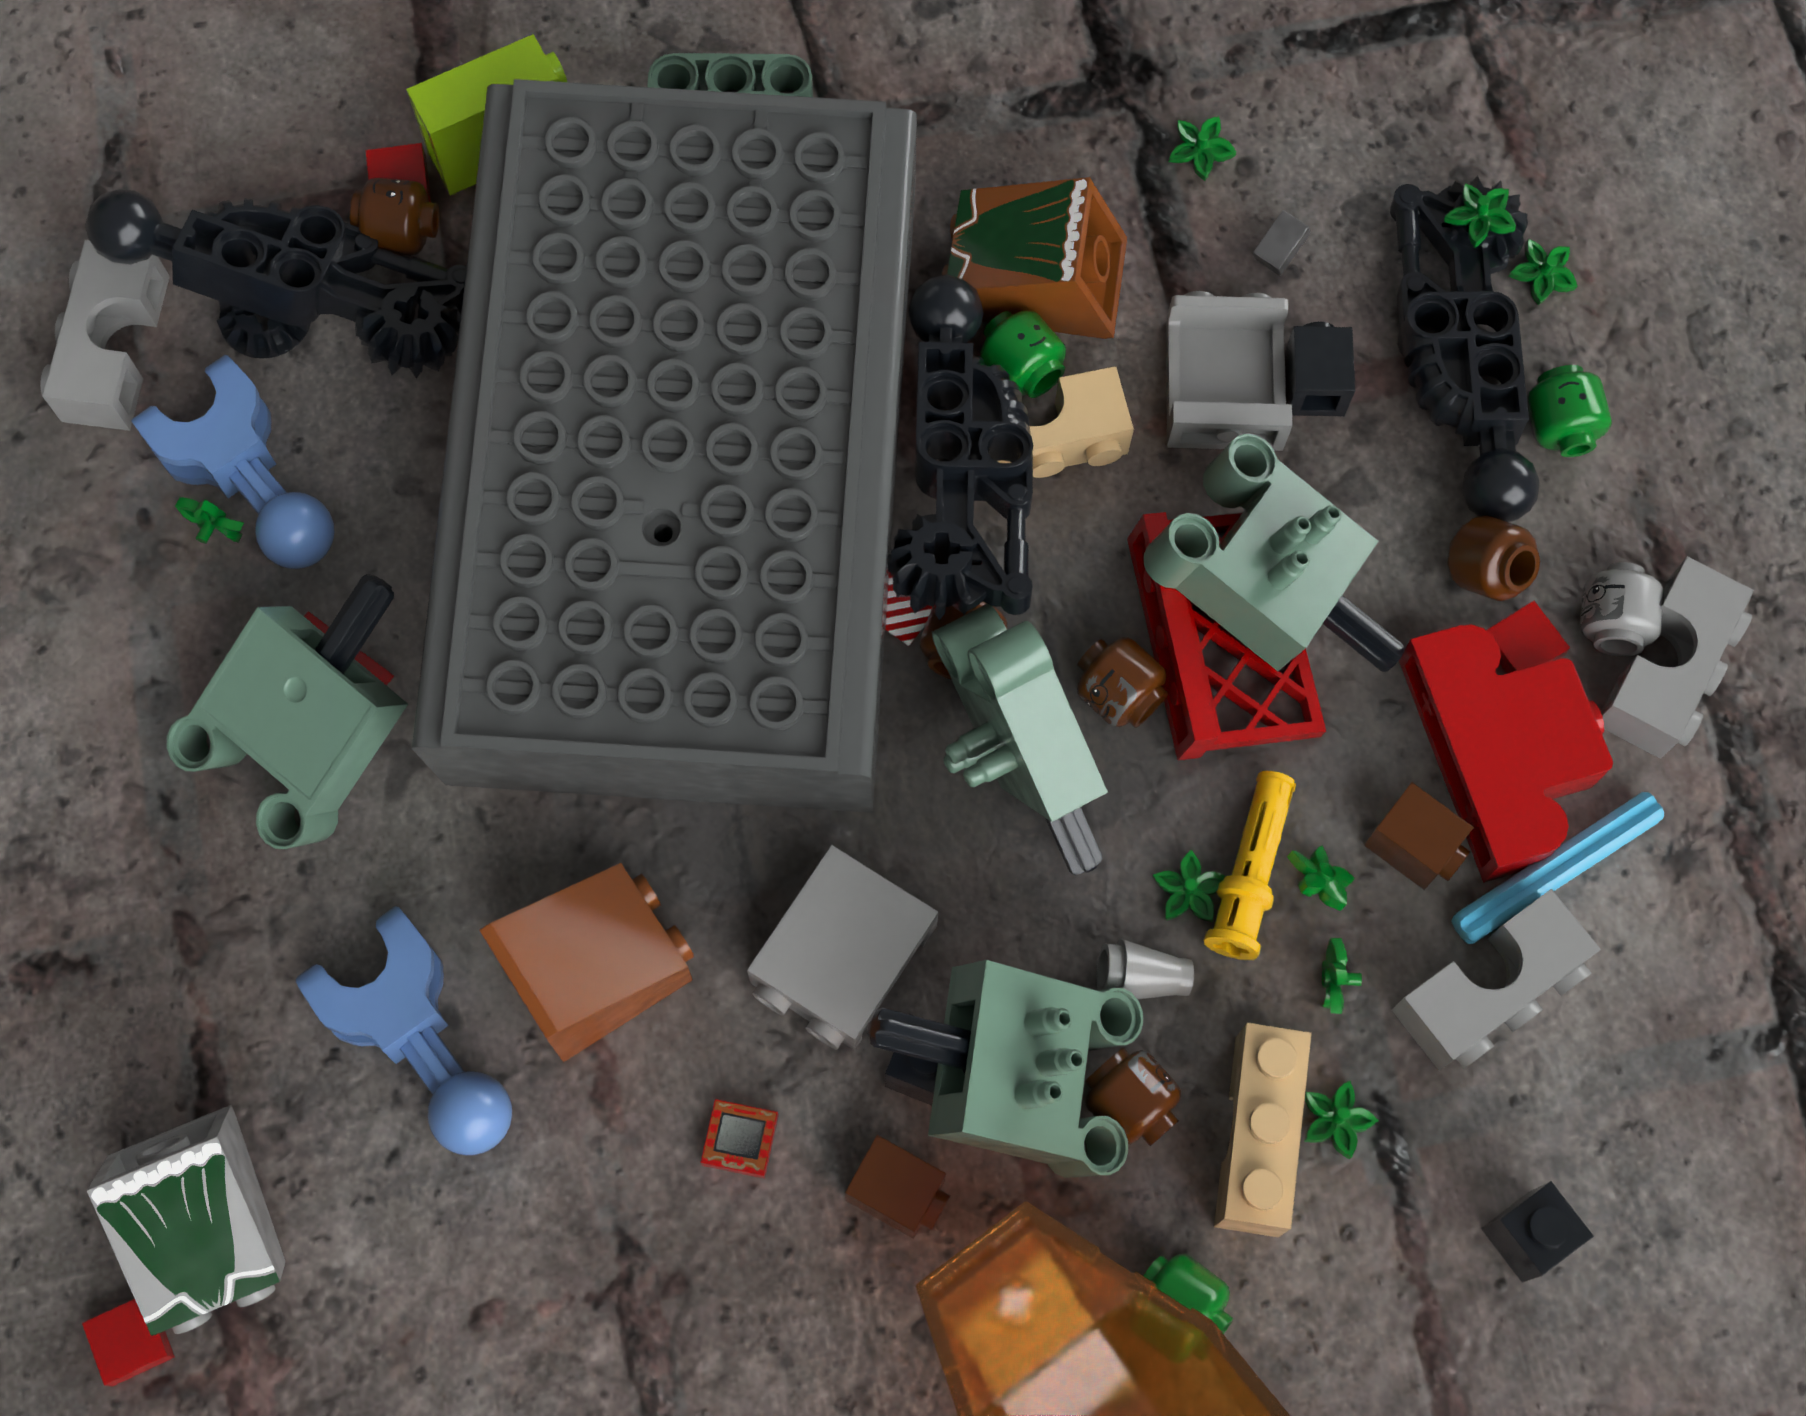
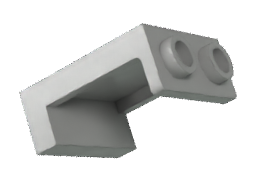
(1226, 370)
(840, 949)

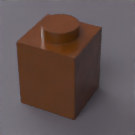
(1421, 838)
(898, 1188)

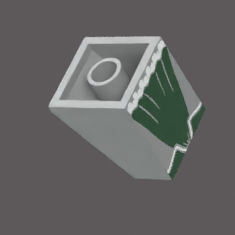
(189, 1222)

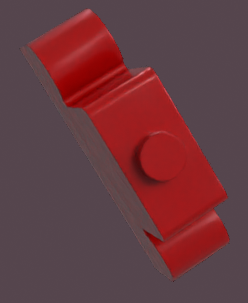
(1505, 743)

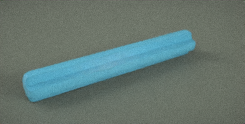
(1559, 868)

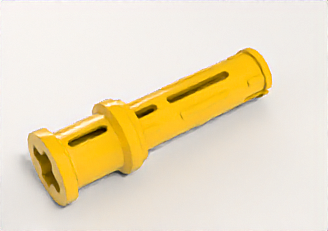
(1246, 891)

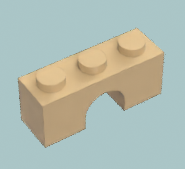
(1089, 427)
(1266, 1130)

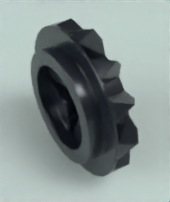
(250, 338)

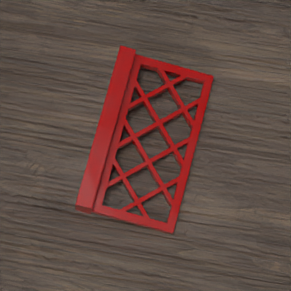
(1177, 648)

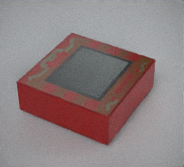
(739, 1138)

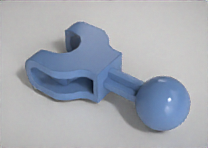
(232, 454)
(402, 1017)

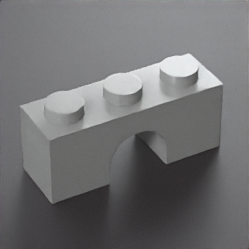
(84, 378)
(1658, 703)
(1540, 950)

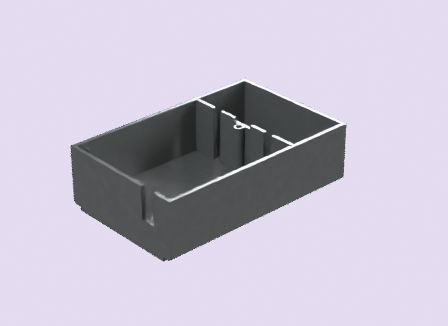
(672, 448)

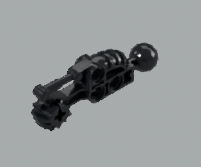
(261, 255)
(1451, 362)
(986, 422)

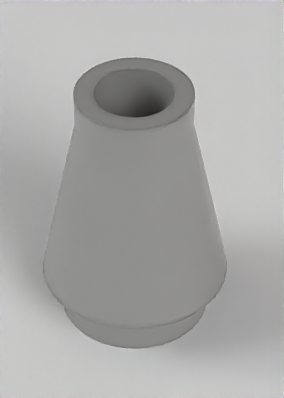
(1143, 971)

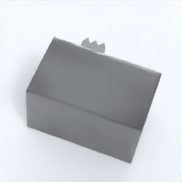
(1281, 242)

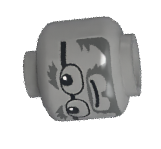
(1622, 609)

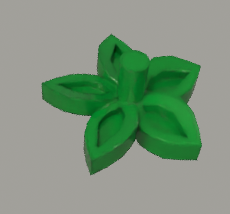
(1202, 146)
(1482, 213)
(1545, 271)
(207, 518)
(1322, 878)
(1189, 889)
(1335, 974)
(1338, 1119)

